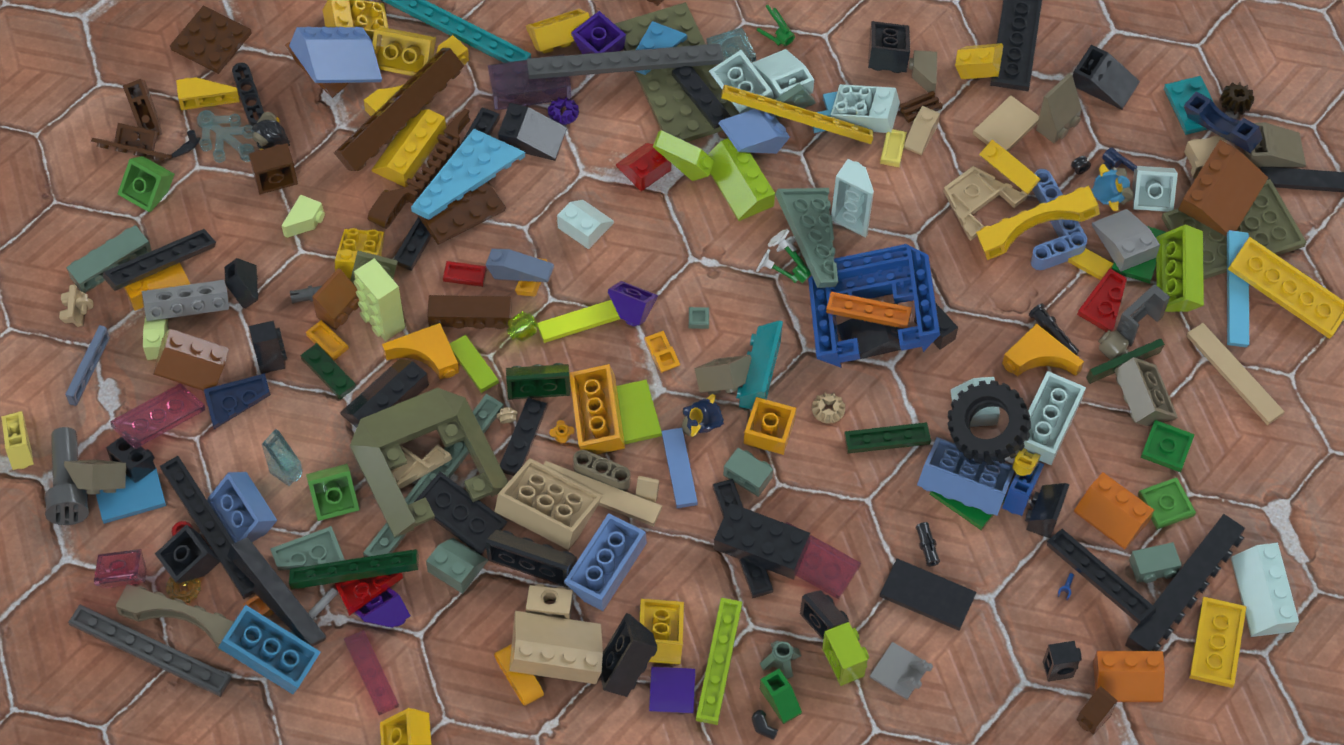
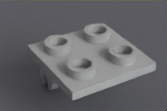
(900, 670)

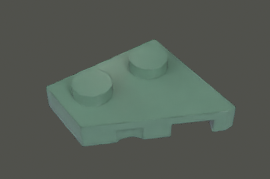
(797, 96)

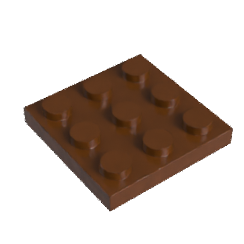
(210, 39)

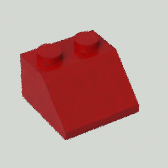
(644, 166)

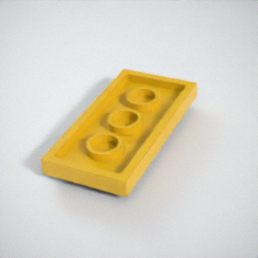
(1217, 642)

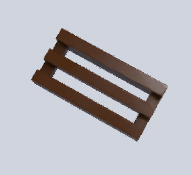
(916, 104)

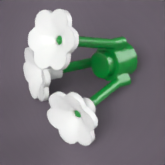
(801, 271)

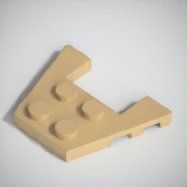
(974, 191)
(419, 467)

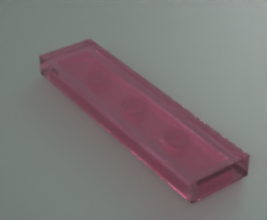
(371, 672)

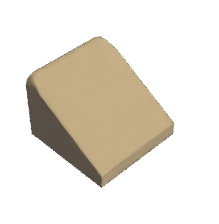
(647, 488)

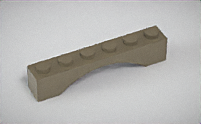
(141, 605)

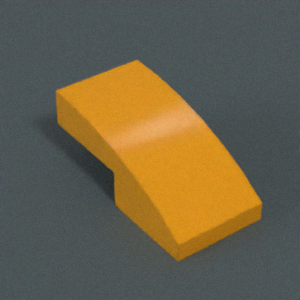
(661, 351)

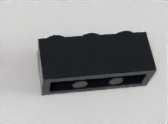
(268, 346)

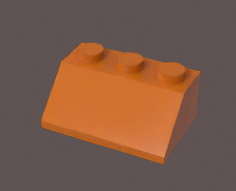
(1114, 510)
(1130, 675)

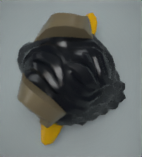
(269, 132)

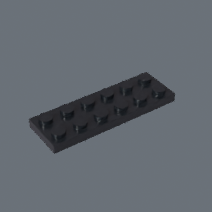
(1018, 35)

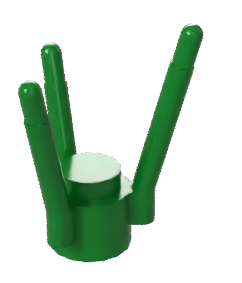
(784, 34)

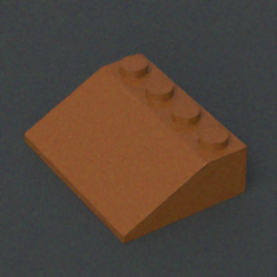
(1223, 189)

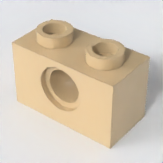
(540, 593)

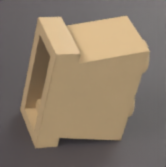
(1199, 151)

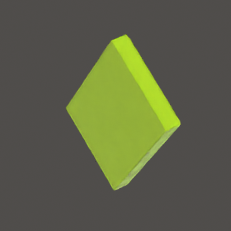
(637, 412)

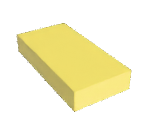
(893, 148)

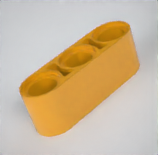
(524, 685)

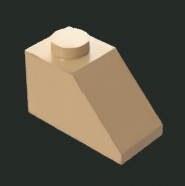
(922, 130)

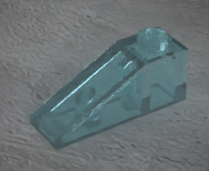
(281, 459)

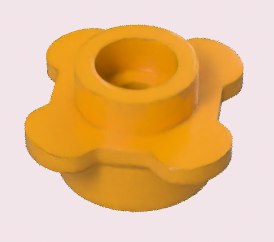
(561, 437)

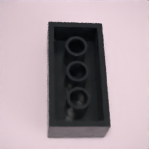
(762, 541)

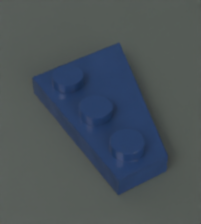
(235, 397)

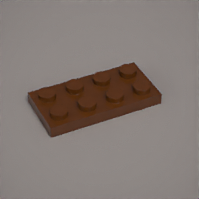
(465, 213)

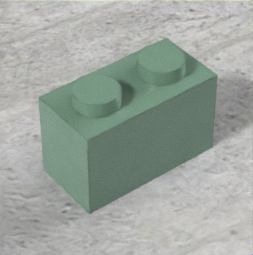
(748, 471)
(1155, 563)

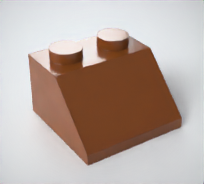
(336, 300)

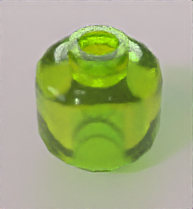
(522, 326)

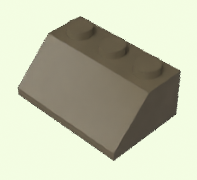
(1144, 392)

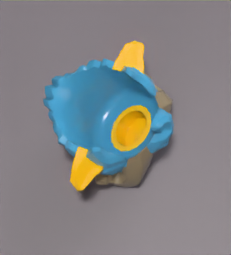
(1112, 187)

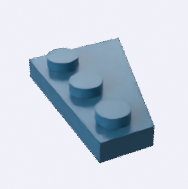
(660, 37)

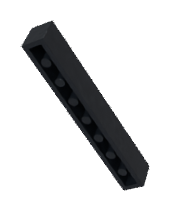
(1187, 584)

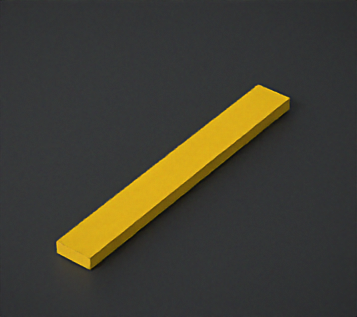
(797, 114)

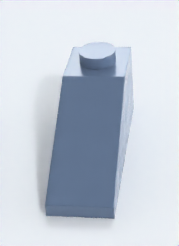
(512, 265)

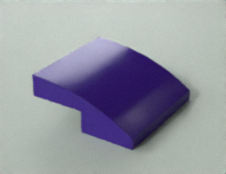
(672, 689)

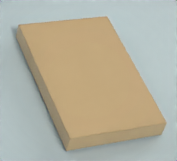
(1007, 124)

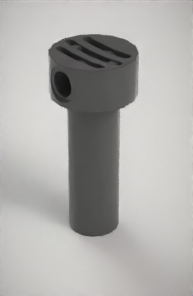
(64, 500)

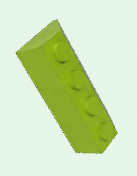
(740, 180)
(1181, 268)

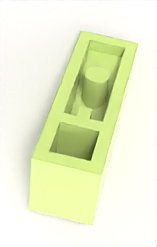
(152, 336)

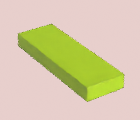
(473, 364)

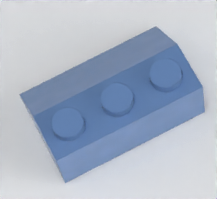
(241, 507)

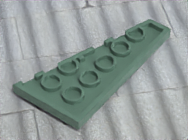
(813, 229)

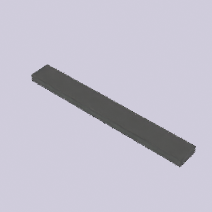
(150, 650)

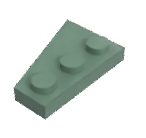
(308, 550)

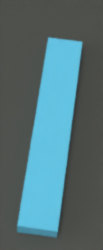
(1237, 295)

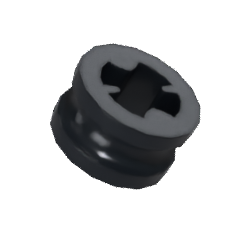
(1080, 165)

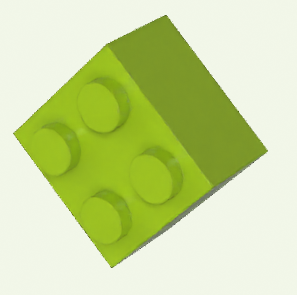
(845, 653)

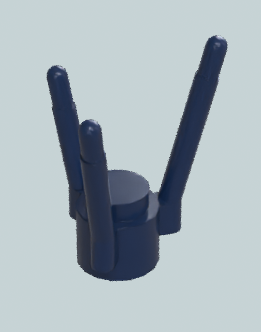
(1114, 159)

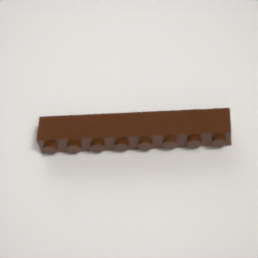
(399, 109)

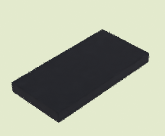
(459, 515)
(928, 594)

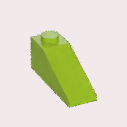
(684, 156)

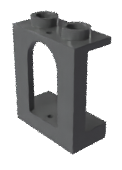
(1154, 305)

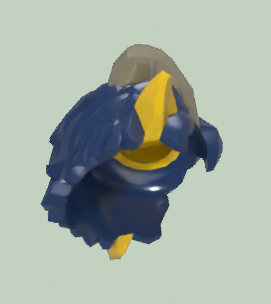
(702, 416)

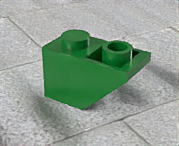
(780, 696)

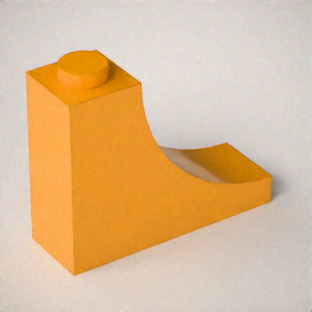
(427, 346)
(1040, 349)

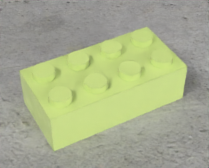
(379, 300)

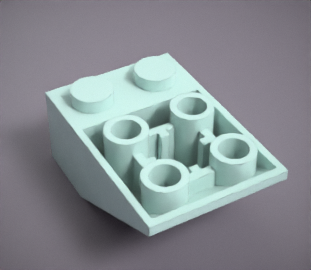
(784, 72)
(867, 106)

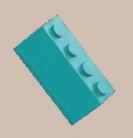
(763, 360)

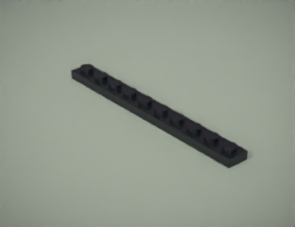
(419, 235)

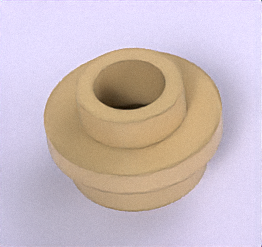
(507, 415)

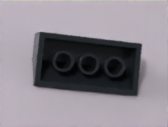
(394, 386)
(529, 557)

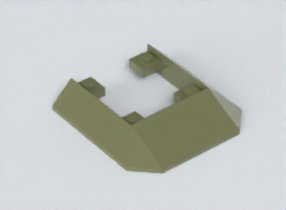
(379, 451)

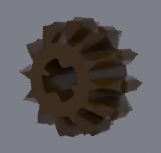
(1237, 98)

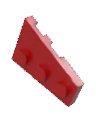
(1104, 302)
(361, 591)

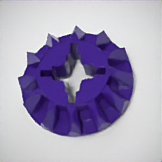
(569, 115)

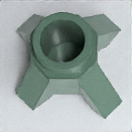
(781, 658)

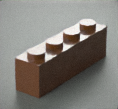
(469, 311)

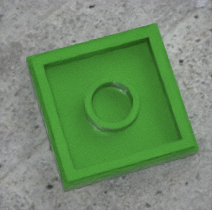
(1168, 502)

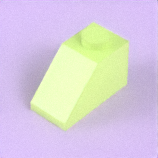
(303, 216)

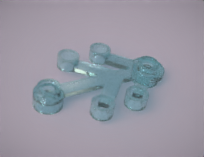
(224, 133)

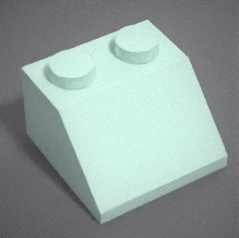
(1154, 188)
(583, 222)
(985, 417)

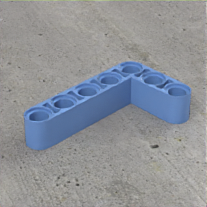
(1067, 238)

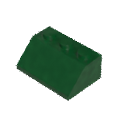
(538, 381)

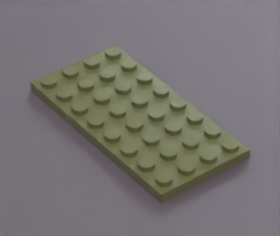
(668, 101)

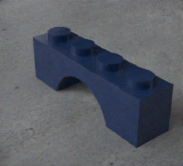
(1207, 114)

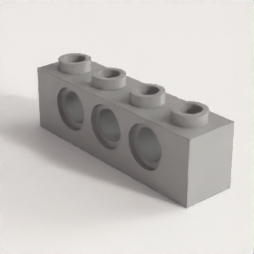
(185, 300)

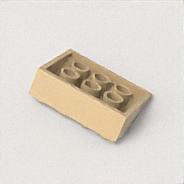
(547, 503)
(556, 647)

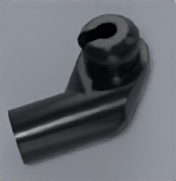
(760, 725)

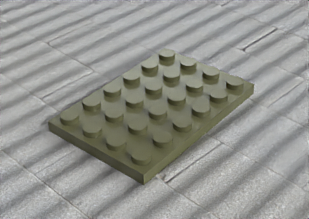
(1266, 223)

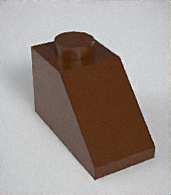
(1096, 711)

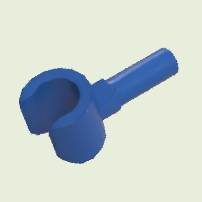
(1066, 587)

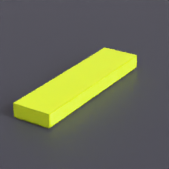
(578, 321)

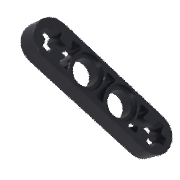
(251, 94)

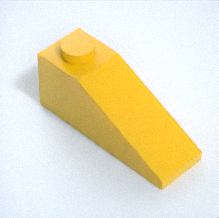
(204, 93)
(1009, 166)

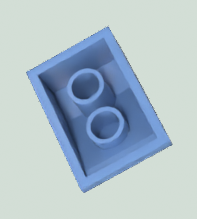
(755, 132)

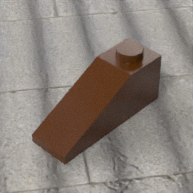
(142, 105)

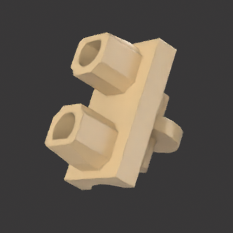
(77, 304)

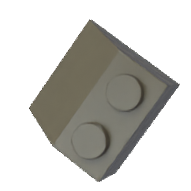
(723, 374)
(97, 475)

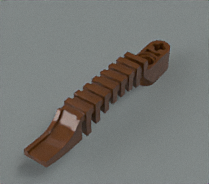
(391, 202)

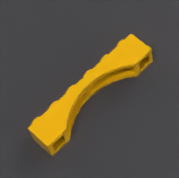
(381, 96)
(1074, 206)

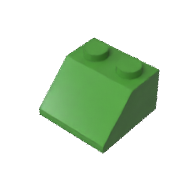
(145, 183)
(332, 492)

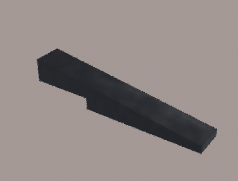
(274, 591)

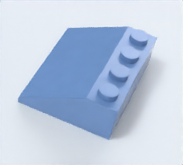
(336, 54)
(964, 480)

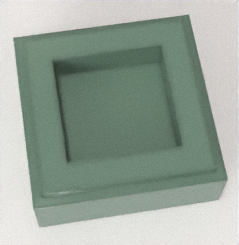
(699, 317)

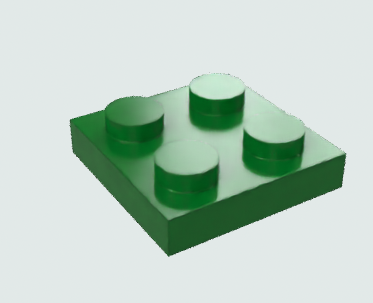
(1167, 446)

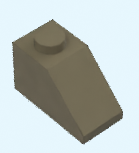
(924, 69)

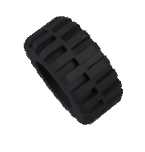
(989, 396)

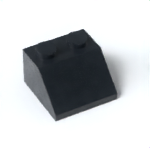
(1046, 509)
(187, 556)
(821, 612)

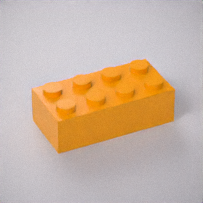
(597, 410)

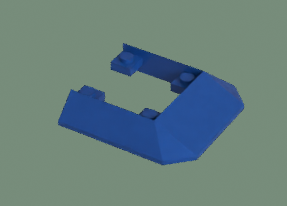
(871, 275)

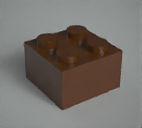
(273, 168)

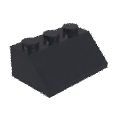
(626, 656)

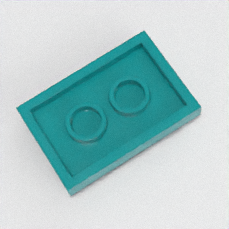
(1179, 94)

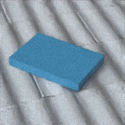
(133, 499)

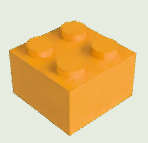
(769, 425)

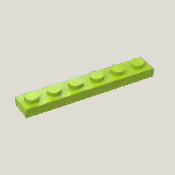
(719, 661)

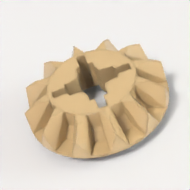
(828, 415)

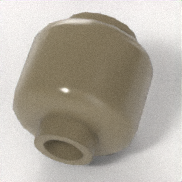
(1113, 344)

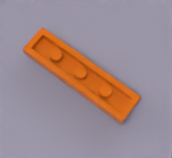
(869, 310)

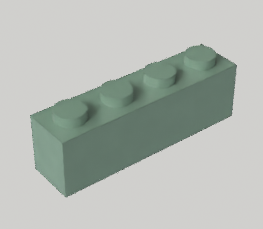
(89, 269)

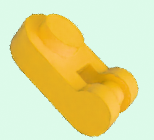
(1025, 462)

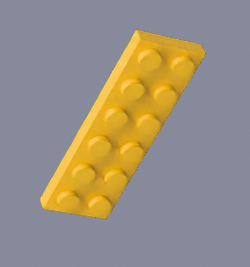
(1288, 287)

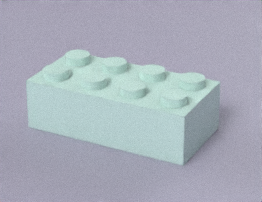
(1052, 415)

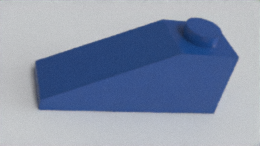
(1021, 491)

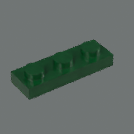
(328, 371)

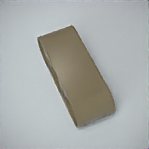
(596, 463)

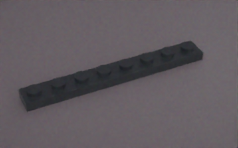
(206, 521)

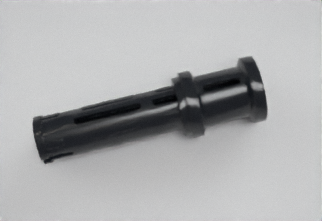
(1049, 324)

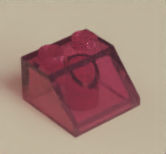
(120, 569)

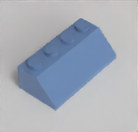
(606, 561)

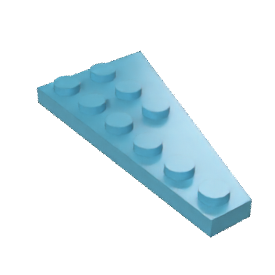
(467, 169)

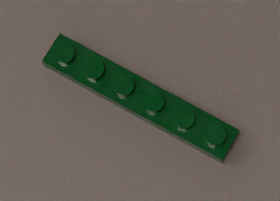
(354, 569)

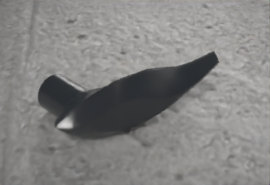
(188, 146)

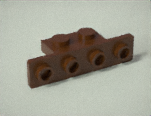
(133, 138)

